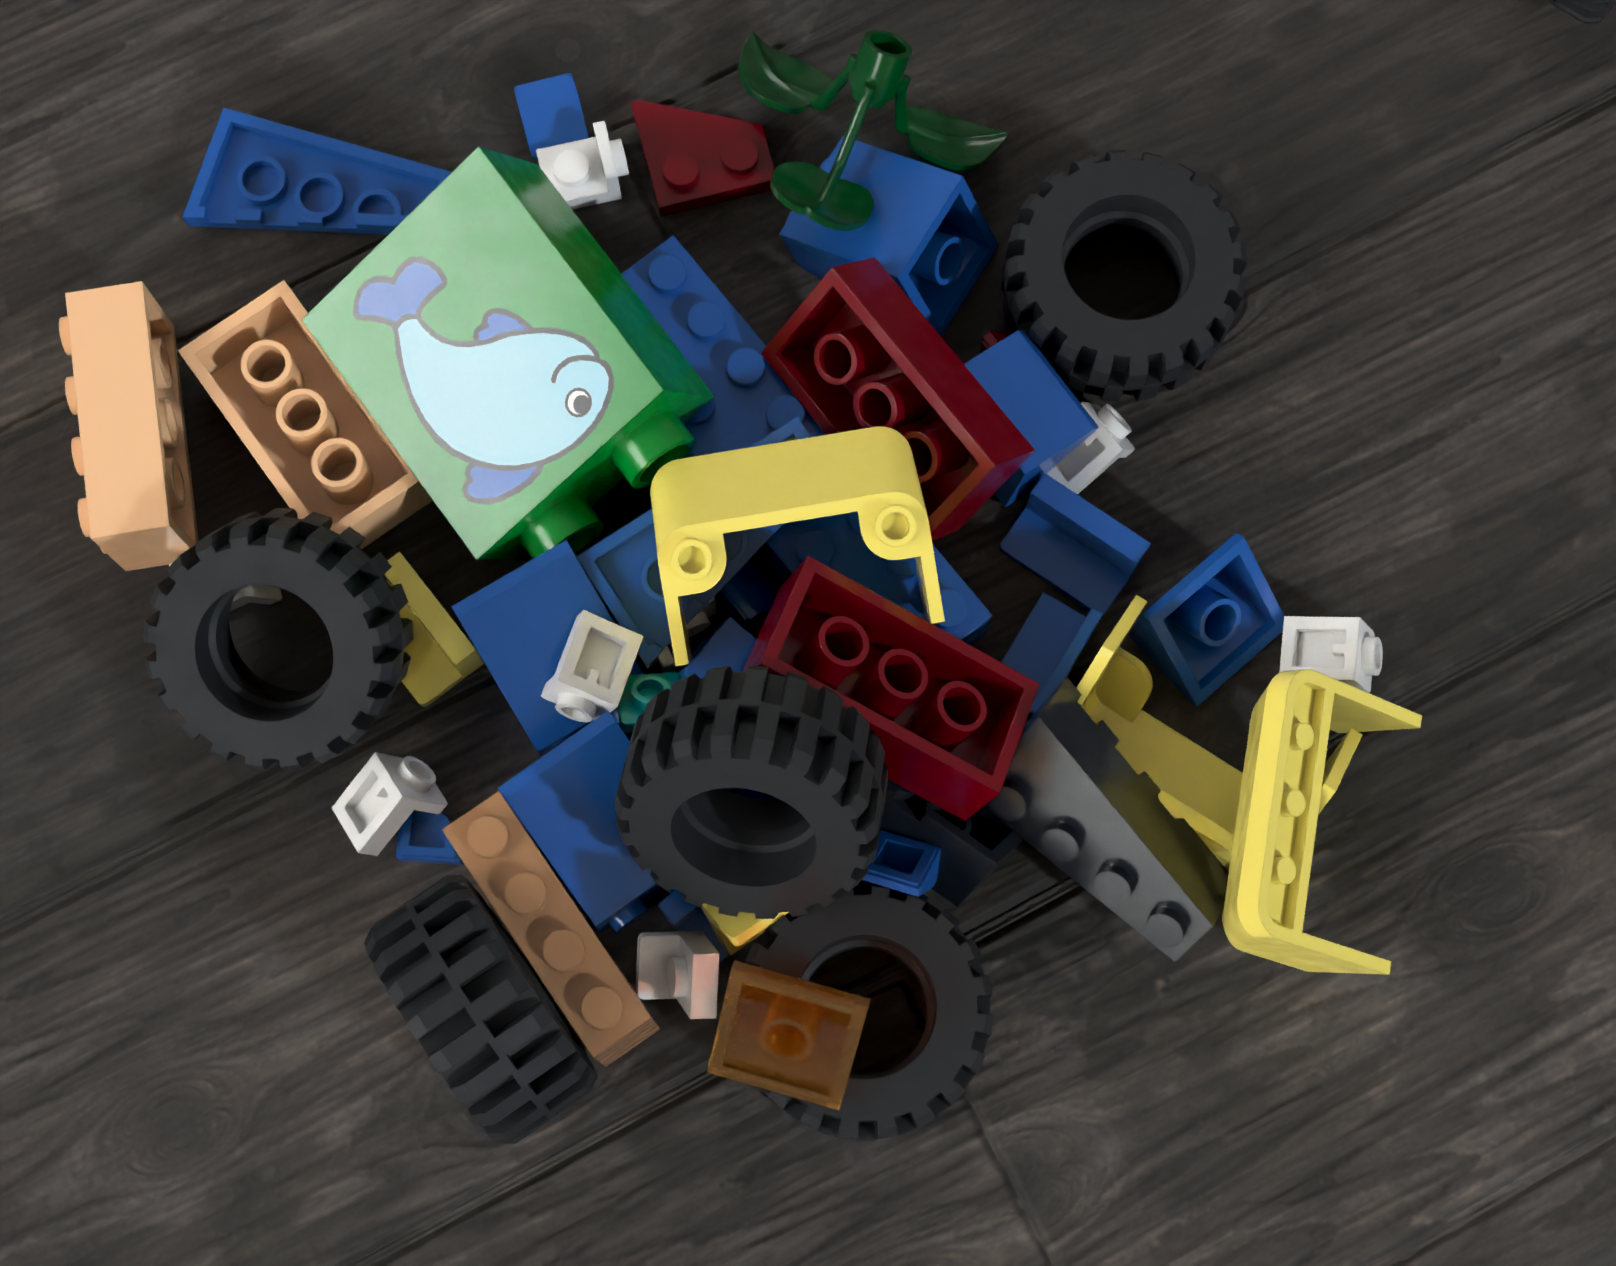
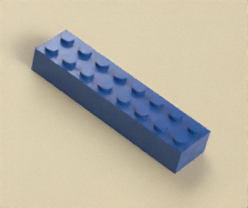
(754, 403)

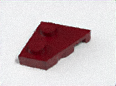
(700, 156)

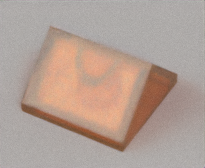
(787, 1035)

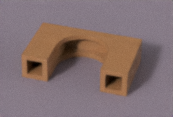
(550, 930)

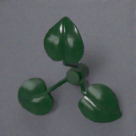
(875, 78)

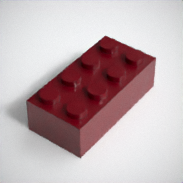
(872, 359)
(930, 698)

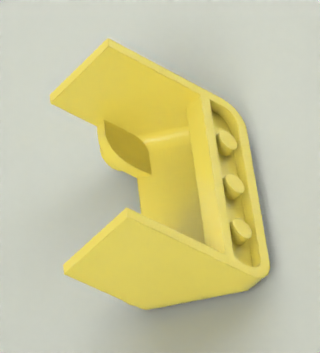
(781, 484)
(1190, 778)
(1280, 817)

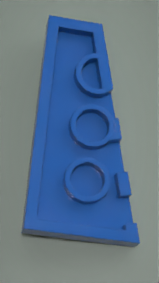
(302, 181)
(628, 571)

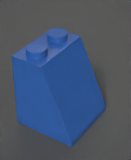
(919, 230)
(522, 632)
(571, 815)

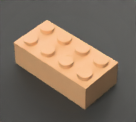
(303, 418)
(129, 426)

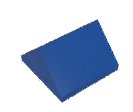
(1035, 403)
(1211, 621)

